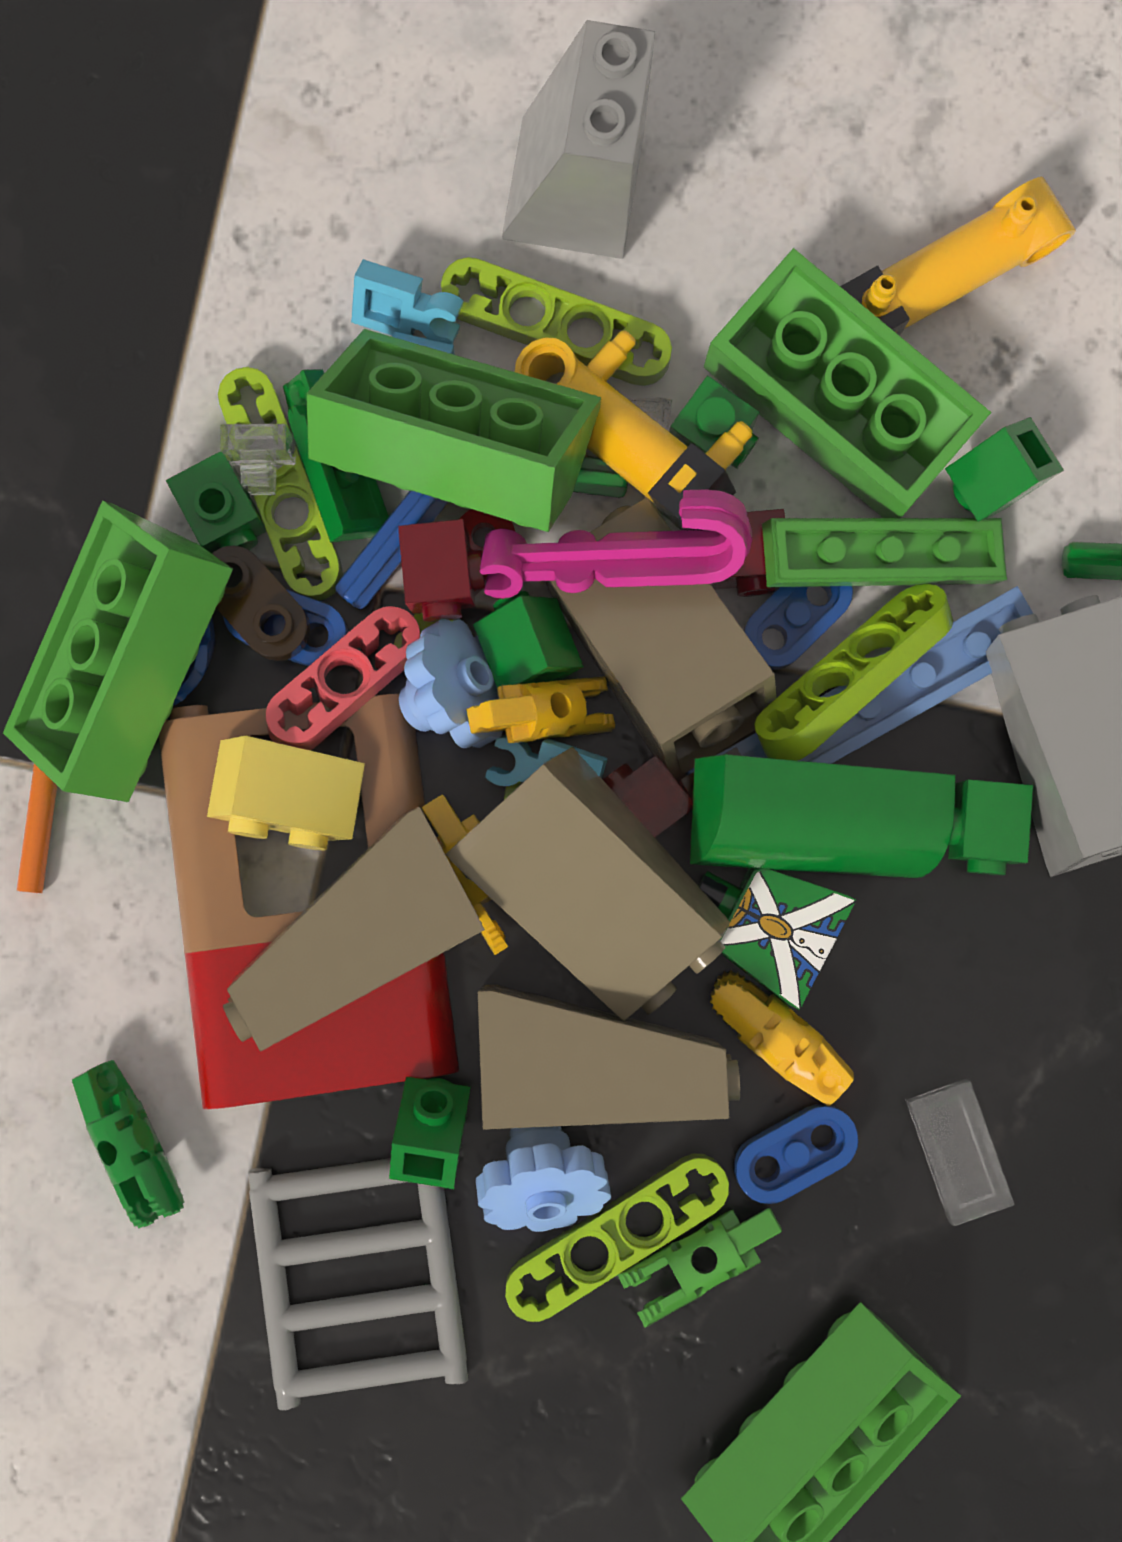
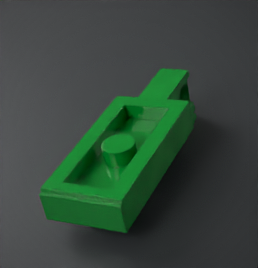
(347, 501)

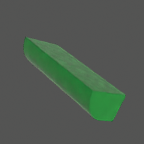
(819, 817)

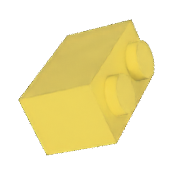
(285, 790)

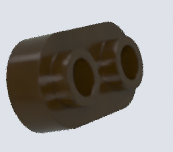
(257, 599)

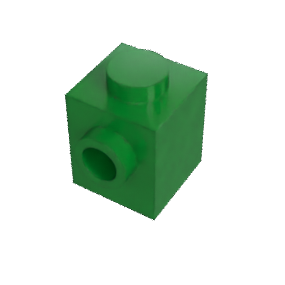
(712, 413)
(1003, 469)
(217, 504)
(527, 641)
(991, 825)
(429, 1132)

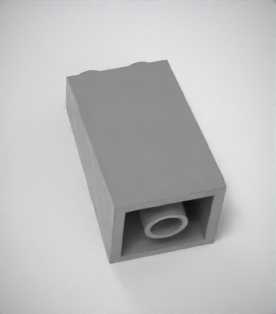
(583, 145)
(1065, 725)

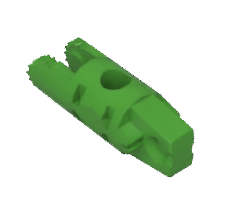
(734, 1251)

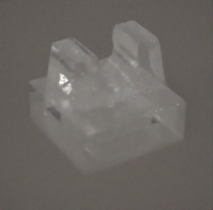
(258, 452)

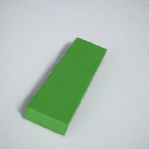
(883, 551)

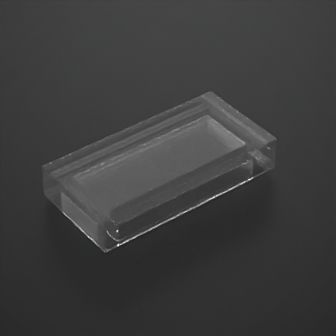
(959, 1152)

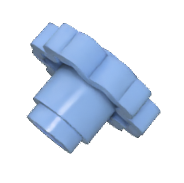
(445, 678)
(542, 1182)

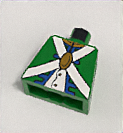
(778, 928)

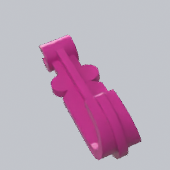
(627, 557)

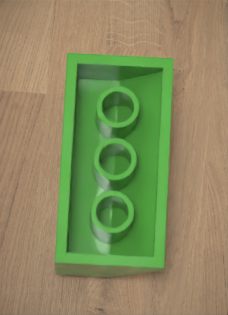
(843, 386)
(451, 428)
(115, 654)
(822, 1438)

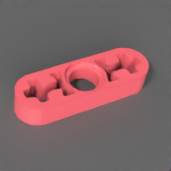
(298, 698)

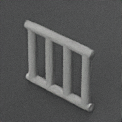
(285, 1319)

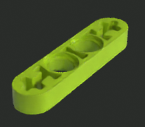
(560, 312)
(290, 482)
(803, 721)
(622, 1245)

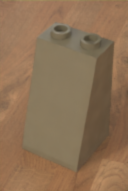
(671, 657)
(592, 886)
(362, 932)
(586, 1066)

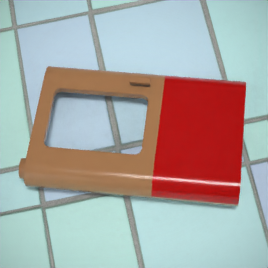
(367, 1043)

